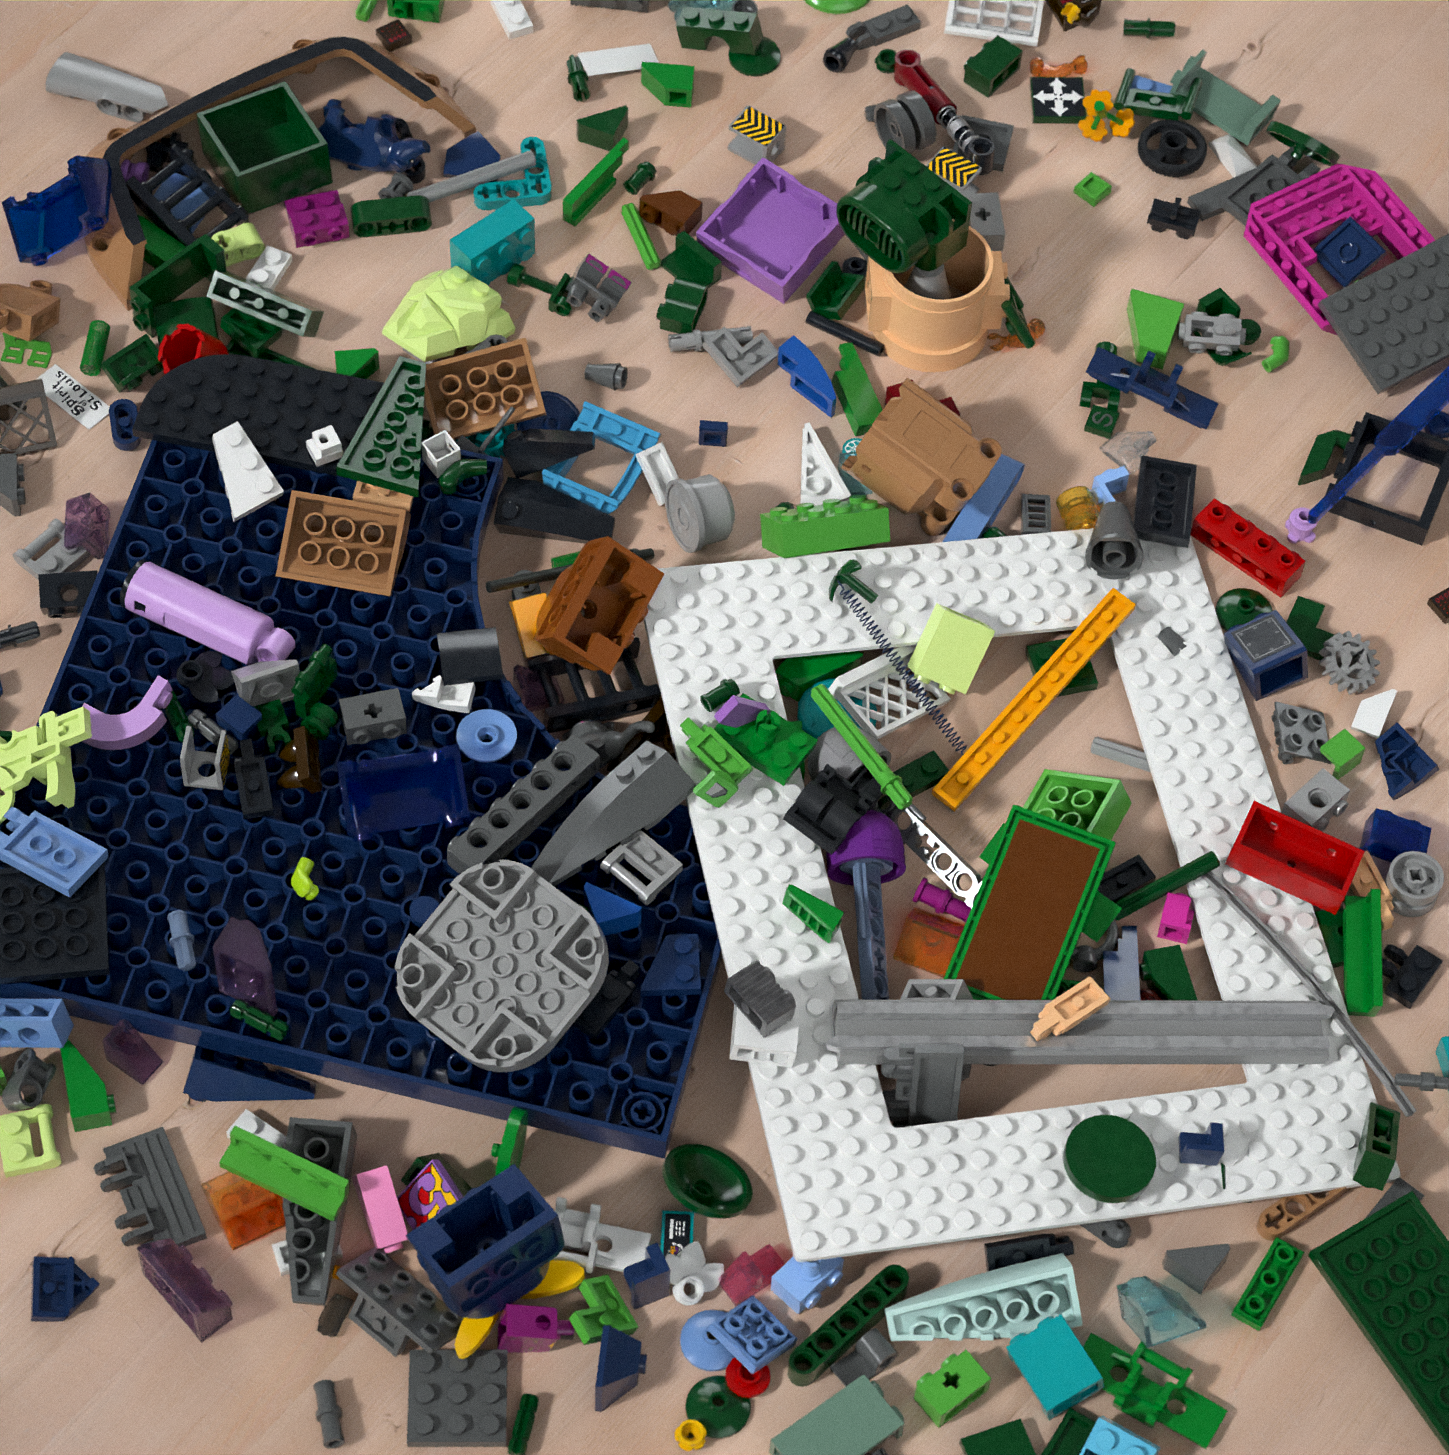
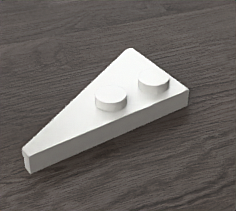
(818, 473)

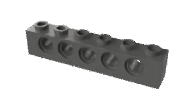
(540, 804)

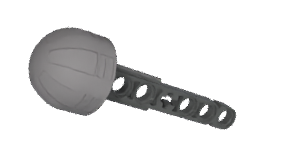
(836, 752)

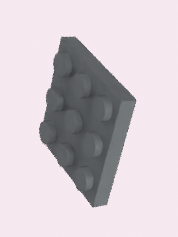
(457, 1399)

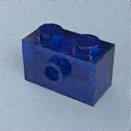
(1391, 835)

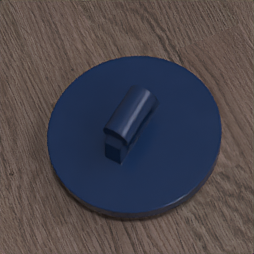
(559, 414)

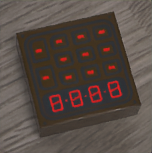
(393, 35)
(1440, 605)

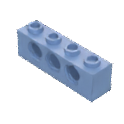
(34, 1023)

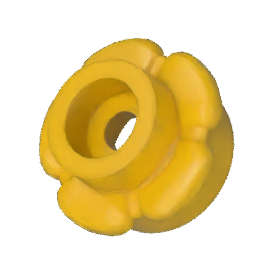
(690, 1427)

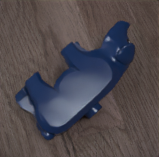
(369, 144)

